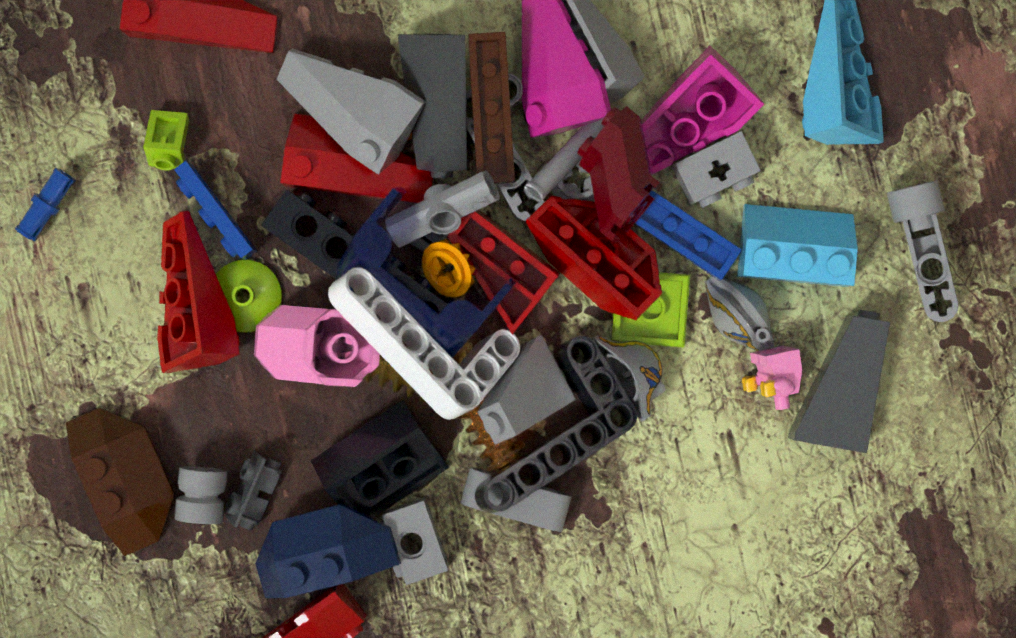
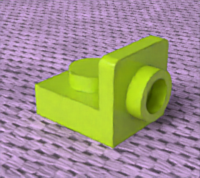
(166, 139)

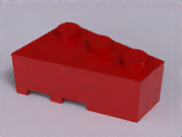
(501, 257)

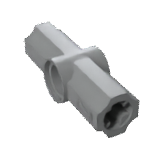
(442, 209)

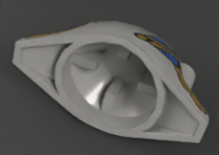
(739, 313)
(637, 370)

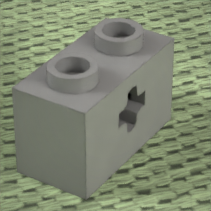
(730, 153)

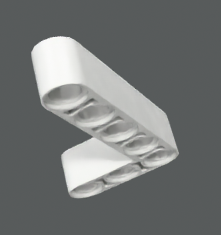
(422, 351)

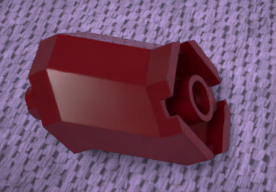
(619, 172)

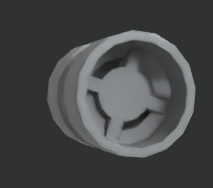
(200, 497)

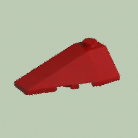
(201, 22)
(320, 164)

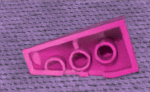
(557, 78)
(697, 110)

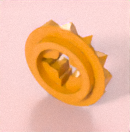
(434, 262)

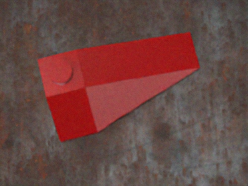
(197, 316)
(328, 616)

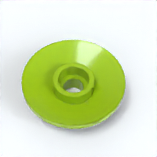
(263, 290)

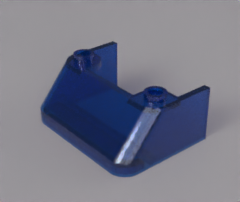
(371, 248)

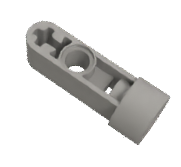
(917, 210)

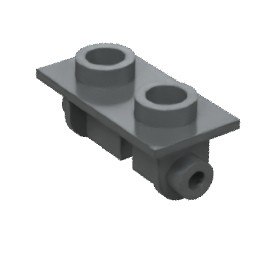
(245, 503)

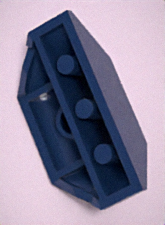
(323, 551)

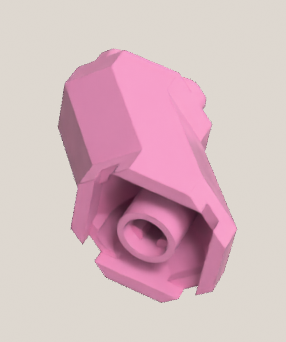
(313, 347)

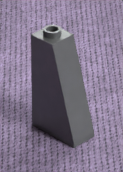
(437, 73)
(845, 391)

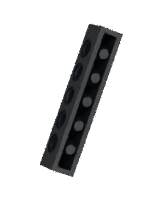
(284, 223)

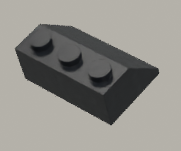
(380, 462)

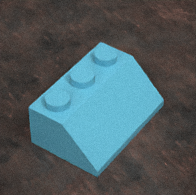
(798, 246)

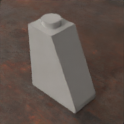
(525, 393)

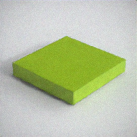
(663, 321)

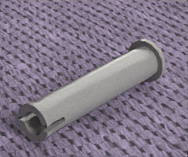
(561, 163)

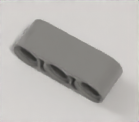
(542, 508)

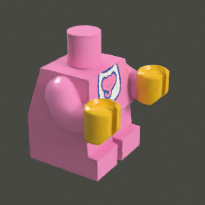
(777, 374)

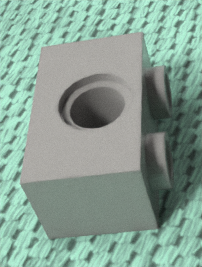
(430, 558)

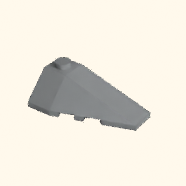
(605, 48)
(358, 111)

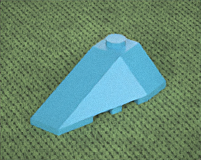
(837, 91)

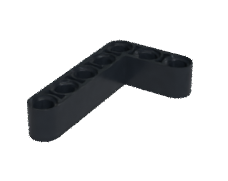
(569, 439)

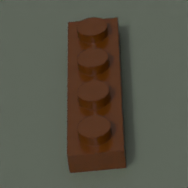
(491, 105)

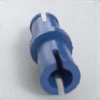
(45, 204)

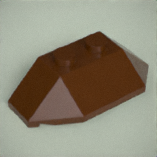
(121, 477)

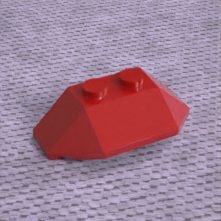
(613, 275)

